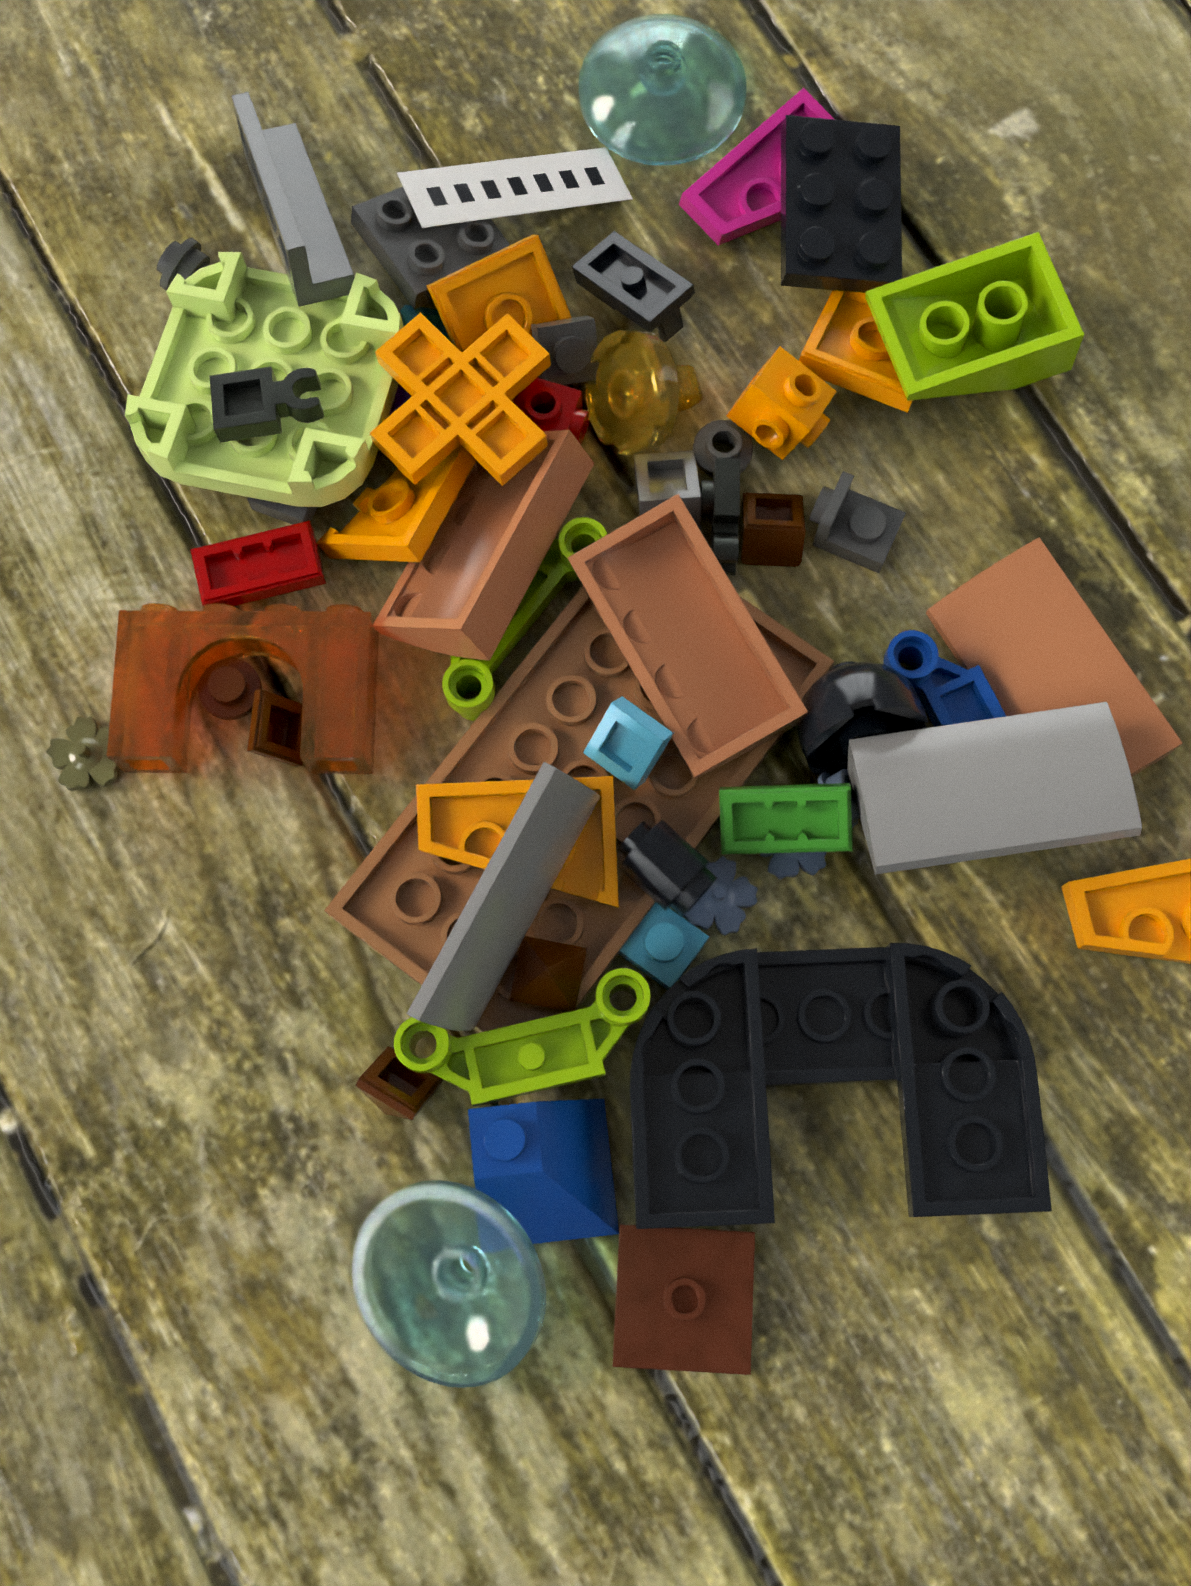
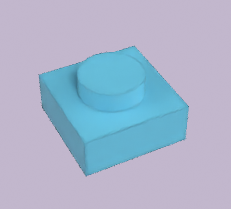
(628, 742)
(664, 945)

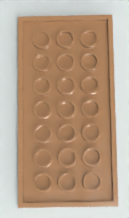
(547, 713)

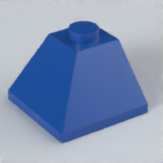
(547, 1166)

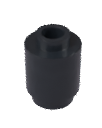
(666, 866)

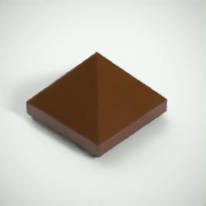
(276, 728)
(548, 974)
(395, 1087)

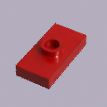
(258, 565)

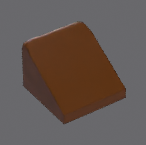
(772, 529)

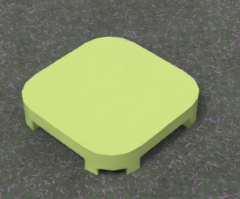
(247, 320)

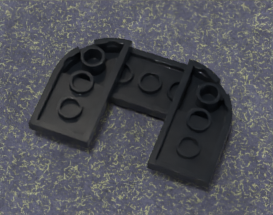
(833, 1019)

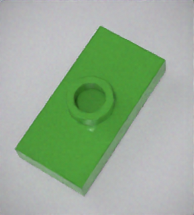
(785, 818)

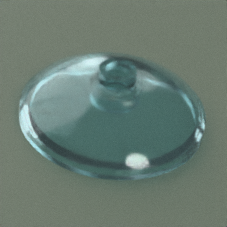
(657, 109)
(424, 1301)

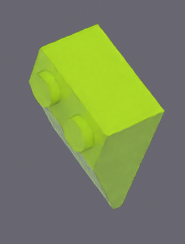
(978, 322)

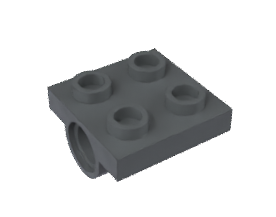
(418, 254)

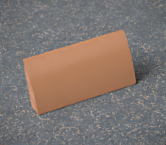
(486, 554)
(688, 637)
(1048, 649)

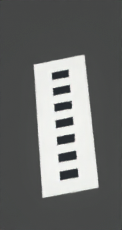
(513, 187)

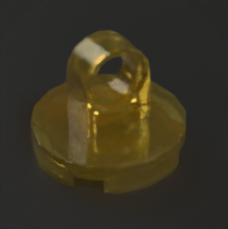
(638, 391)

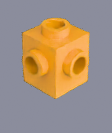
(783, 405)

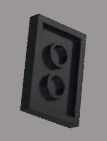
(840, 204)

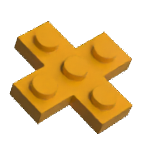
(461, 399)

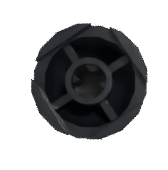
(852, 704)

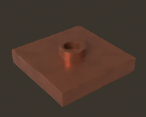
(684, 1300)

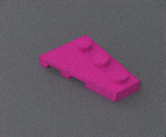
(745, 185)

